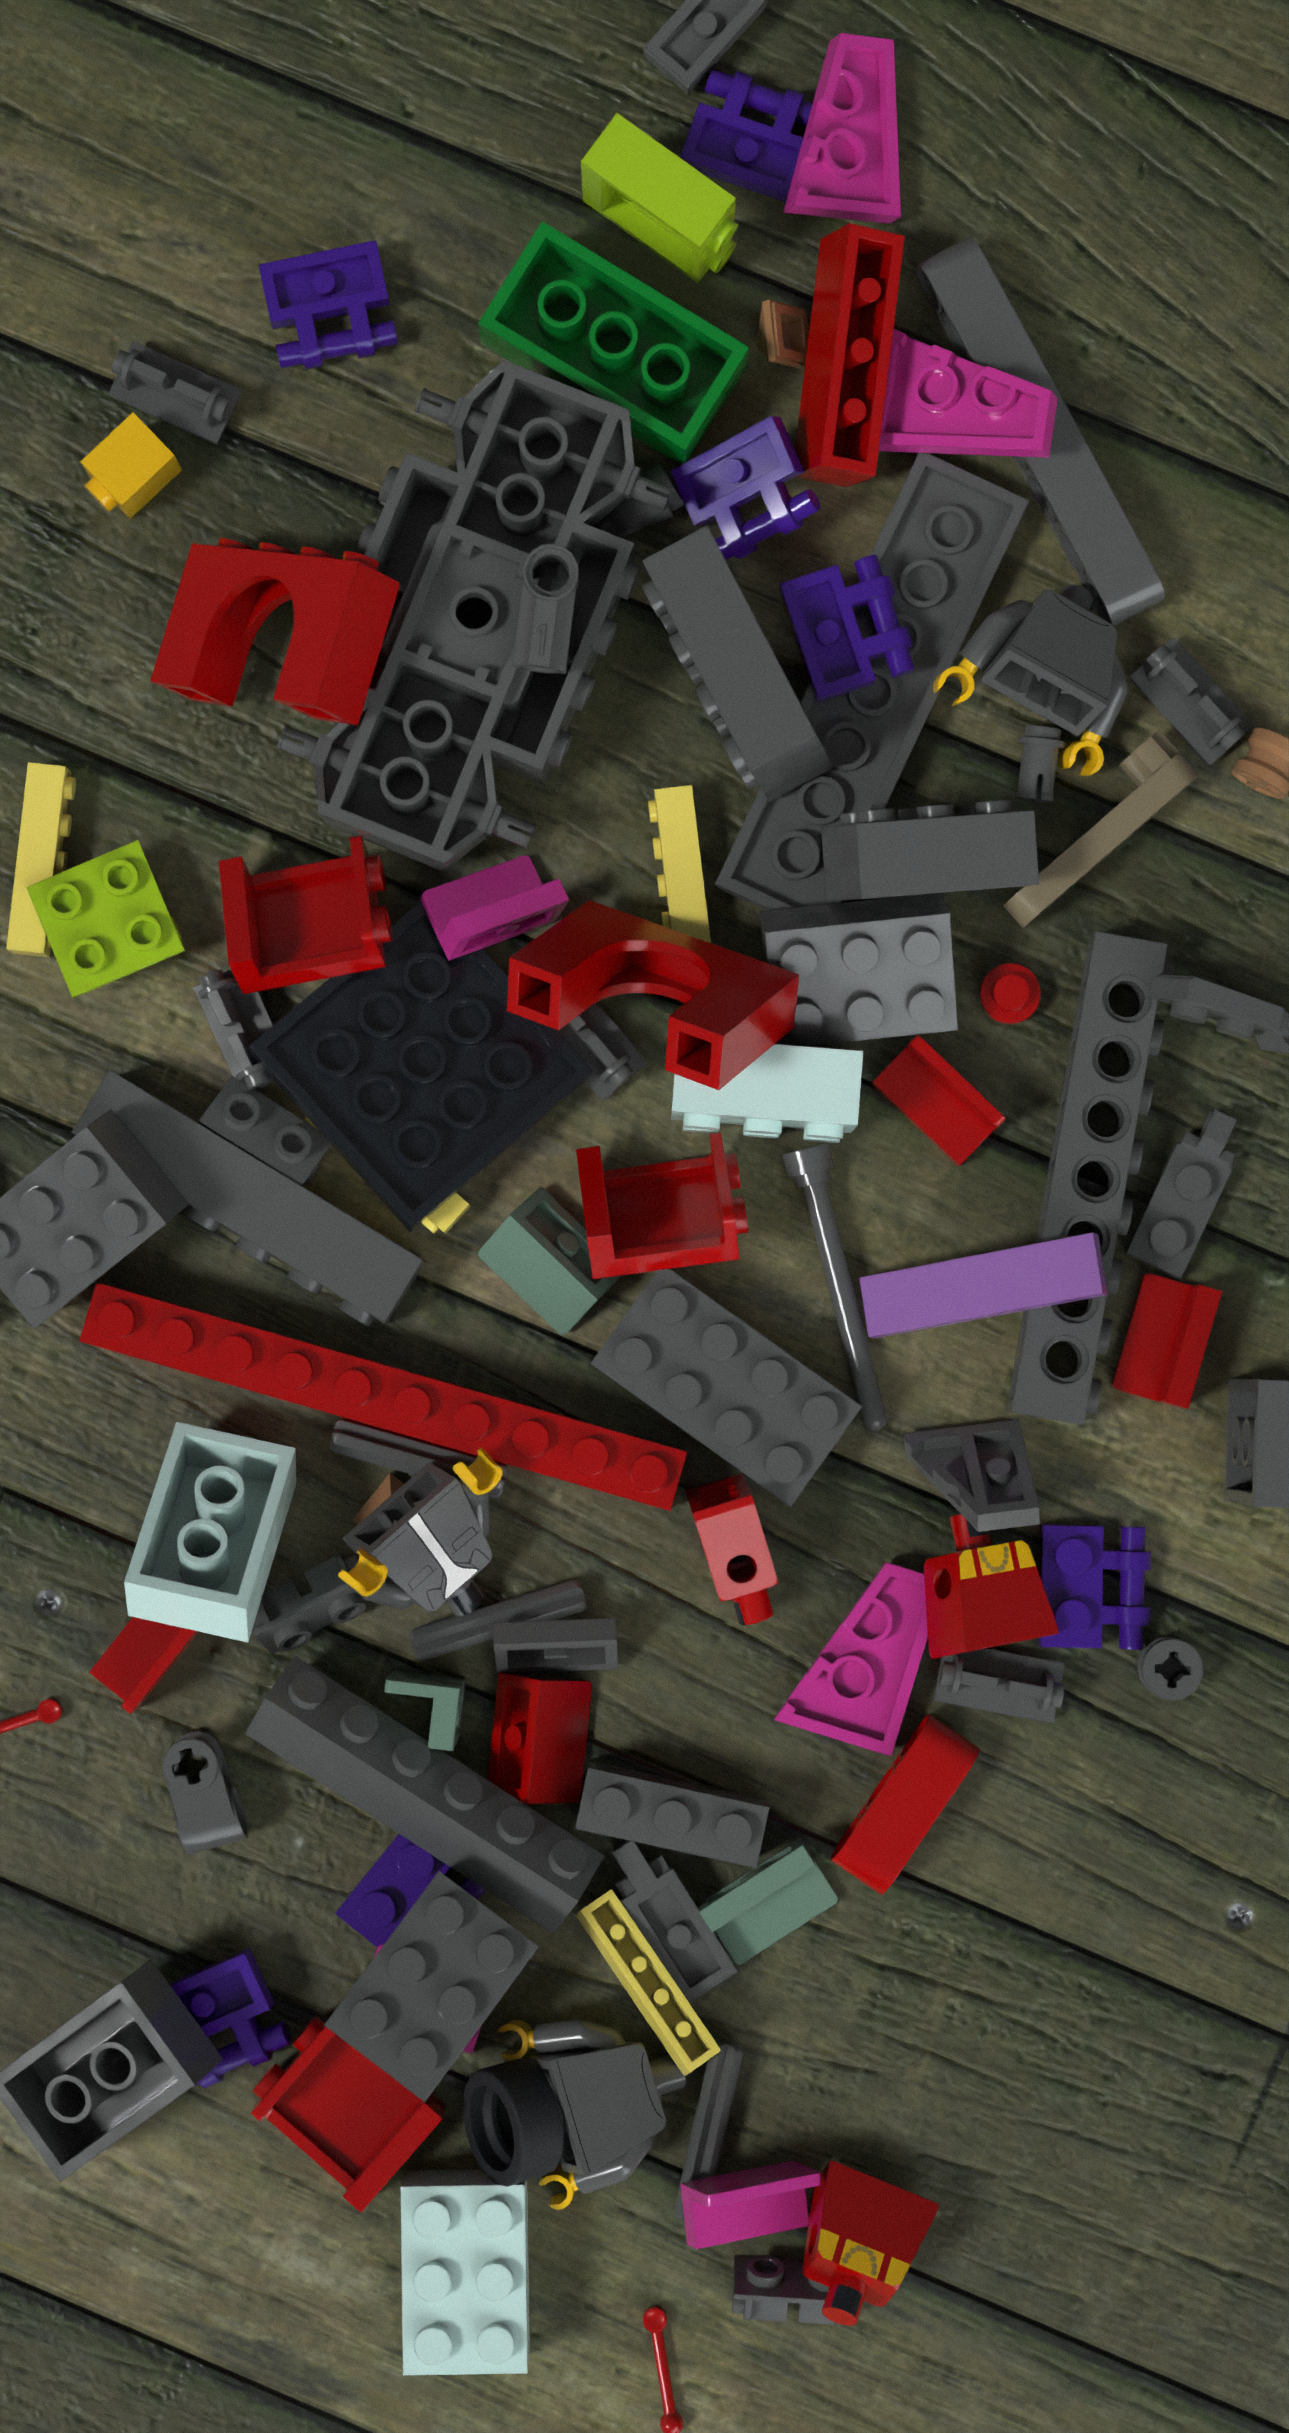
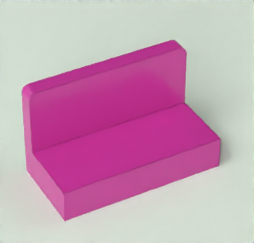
(492, 906)
(747, 2203)

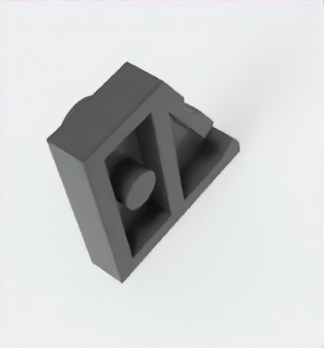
(979, 1472)

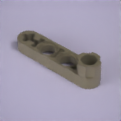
(1160, 776)

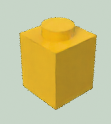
(129, 467)

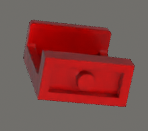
(304, 920)
(661, 1212)
(345, 2112)

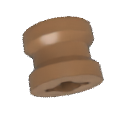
(1265, 764)

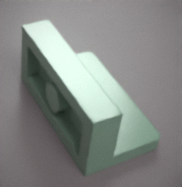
(546, 1261)
(447, 1702)
(768, 1902)

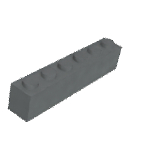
(263, 1206)
(424, 1794)

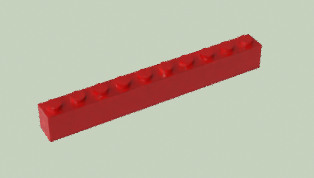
(383, 1396)

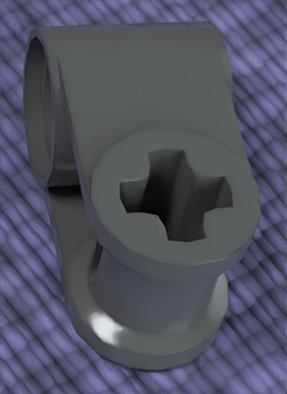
(206, 1804)

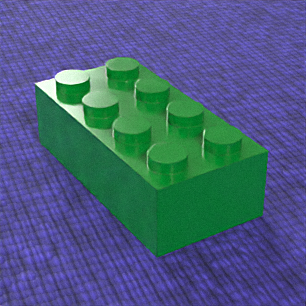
(614, 339)

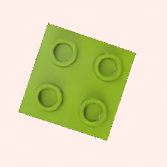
(105, 919)

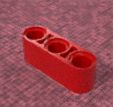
(905, 1804)

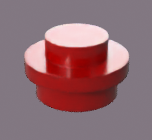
(1009, 993)

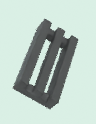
(555, 1645)

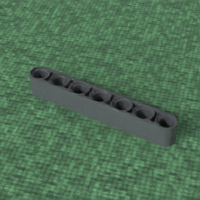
(1067, 483)

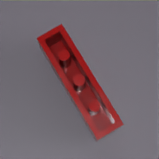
(848, 355)

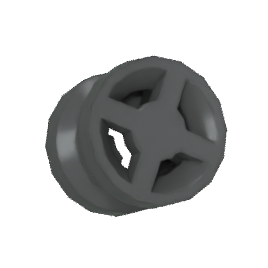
(1158, 1665)

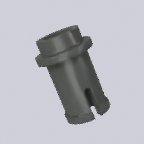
(1038, 763)

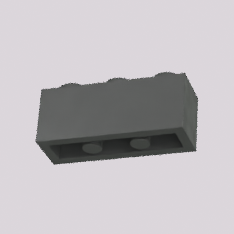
(672, 1814)

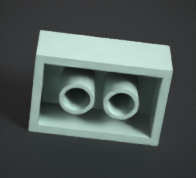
(779, 1090)
(211, 1532)
(464, 2274)

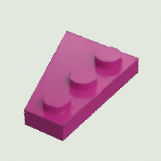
(851, 136)
(961, 407)
(867, 1666)

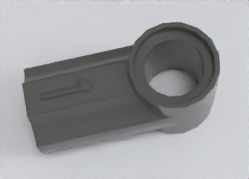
(545, 615)

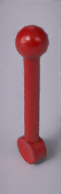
(47, 1712)
(655, 2321)

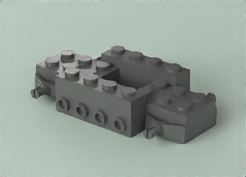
(444, 697)

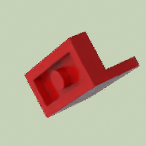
(938, 1100)
(1166, 1340)
(141, 1659)
(540, 1738)

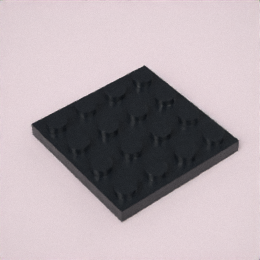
(419, 1068)

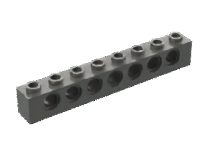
(1108, 963)

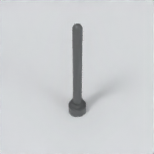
(811, 1172)

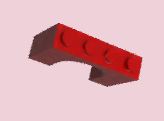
(232, 590)
(731, 1000)

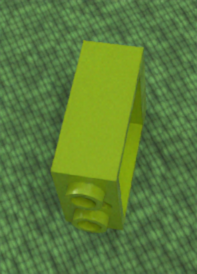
(659, 199)

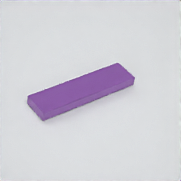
(983, 1285)

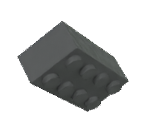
(729, 653)
(726, 1385)

